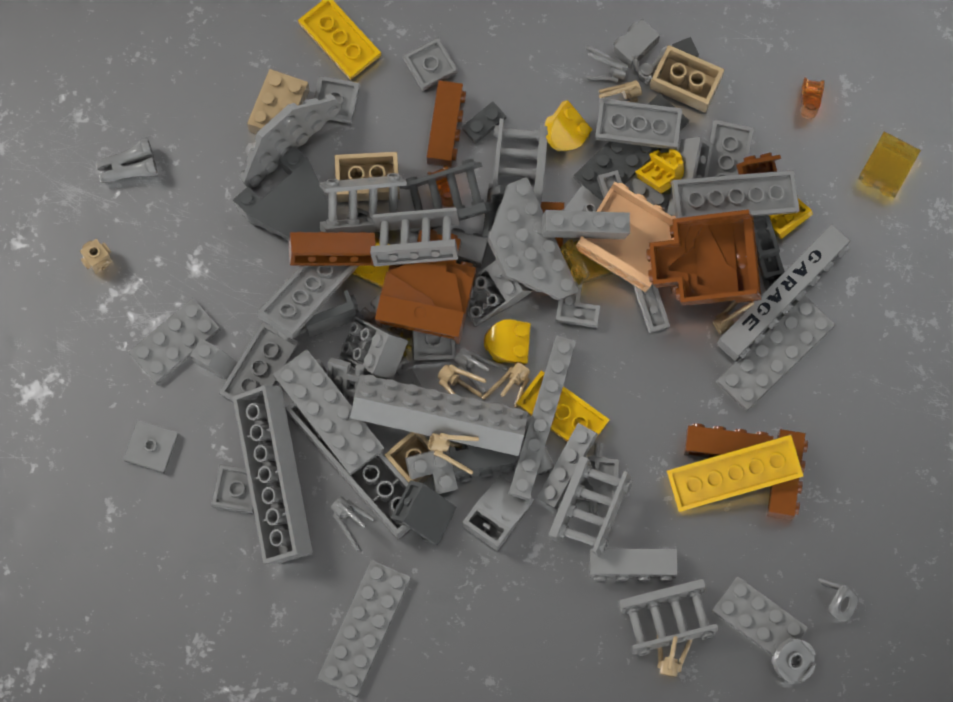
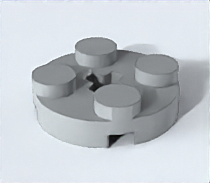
(784, 654)

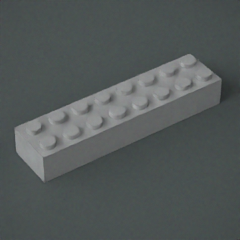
(437, 412)
(272, 474)
(375, 482)

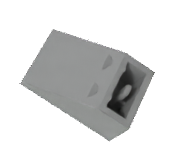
(493, 294)
(373, 348)
(496, 514)

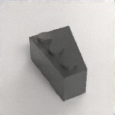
(481, 462)

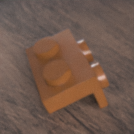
(764, 164)

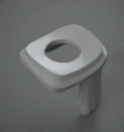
(842, 592)

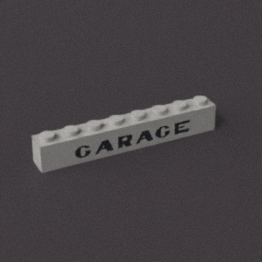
(783, 293)

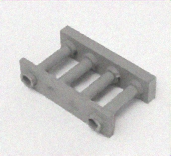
(537, 154)
(353, 223)
(419, 251)
(577, 490)
(673, 596)

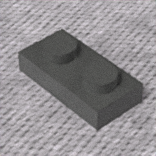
(483, 122)

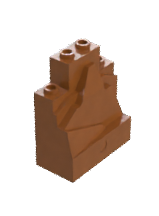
(708, 259)
(428, 295)

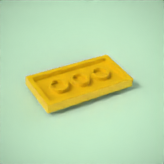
(339, 38)
(568, 413)

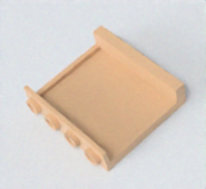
(628, 256)

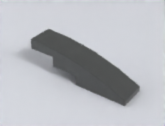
(767, 251)

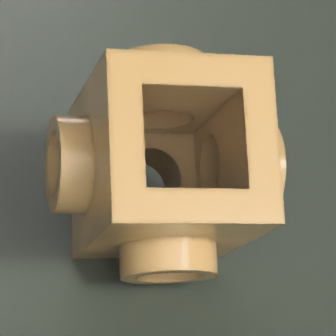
(95, 255)

